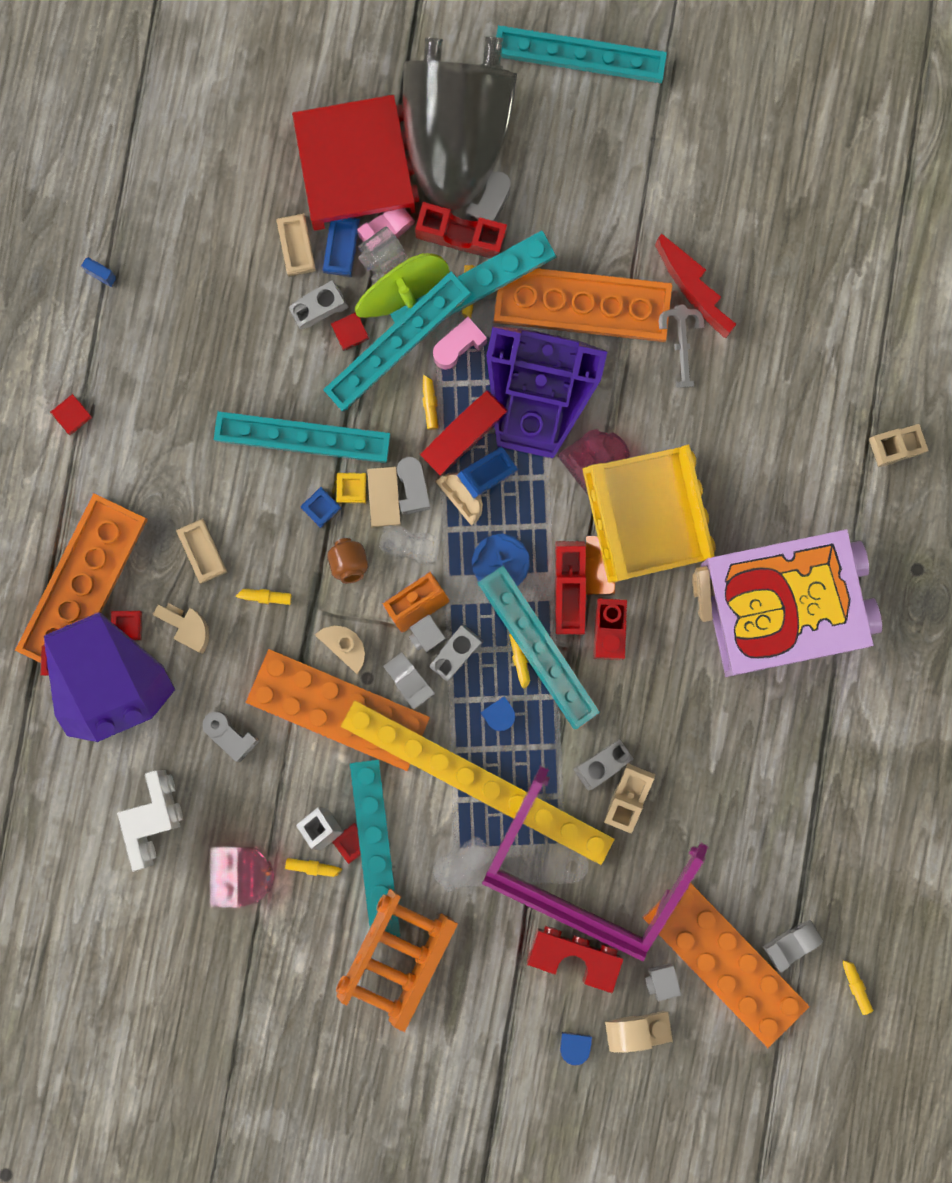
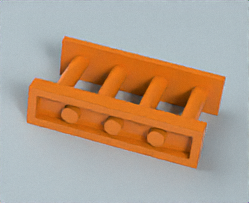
(413, 983)

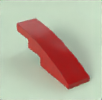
(688, 277)

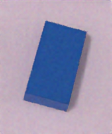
(341, 247)
(487, 472)

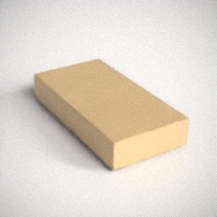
(296, 245)
(383, 497)
(201, 551)

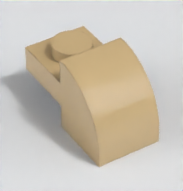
(898, 445)
(192, 628)
(629, 798)
(638, 1032)

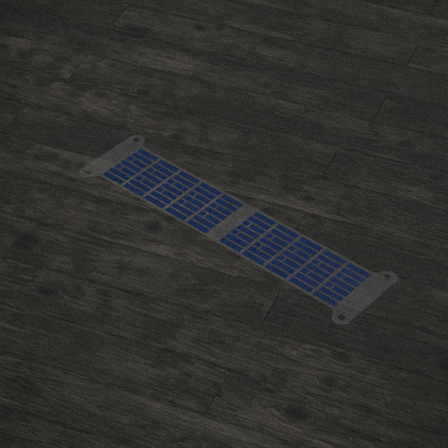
(522, 510)

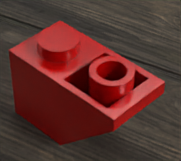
(610, 629)

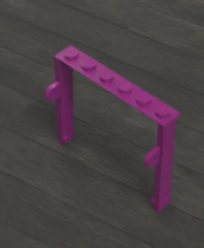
(571, 914)

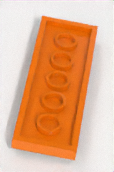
(585, 304)
(84, 571)
(323, 701)
(730, 966)

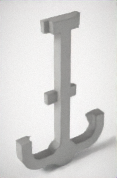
(680, 313)

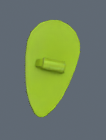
(402, 285)

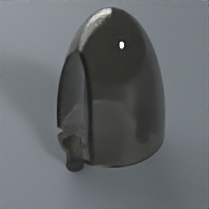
(456, 121)

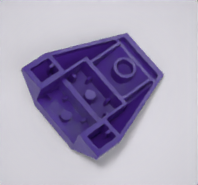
(542, 386)
(102, 679)

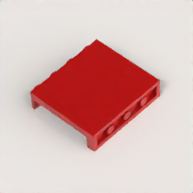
(354, 159)

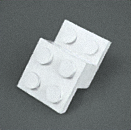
(150, 819)

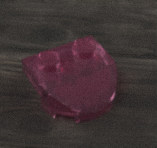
(593, 449)
(238, 876)

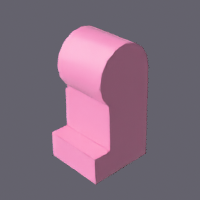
(396, 220)
(457, 342)

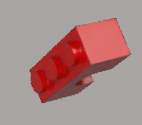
(445, 229)
(551, 948)

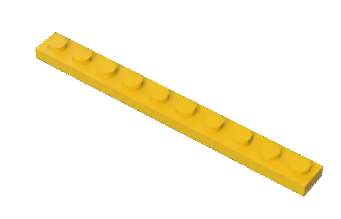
(475, 781)

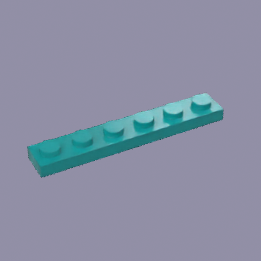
(582, 54)
(500, 270)
(397, 341)
(302, 437)
(538, 647)
(373, 837)

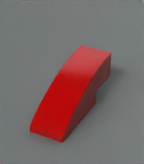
(463, 433)
(570, 587)

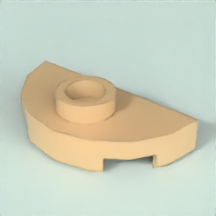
(459, 495)
(703, 590)
(345, 645)

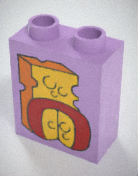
(791, 602)

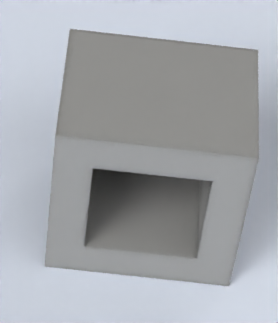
(426, 634)
(312, 827)
(663, 982)

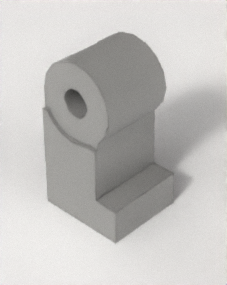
(493, 200)
(318, 305)
(411, 474)
(456, 652)
(408, 681)
(220, 730)
(603, 765)
(792, 945)

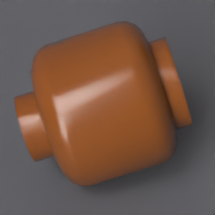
(347, 560)

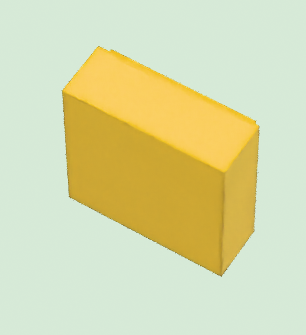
(351, 488)

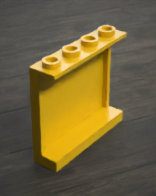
(649, 513)

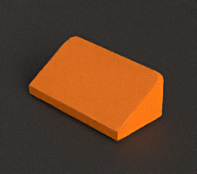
(595, 571)
(416, 602)

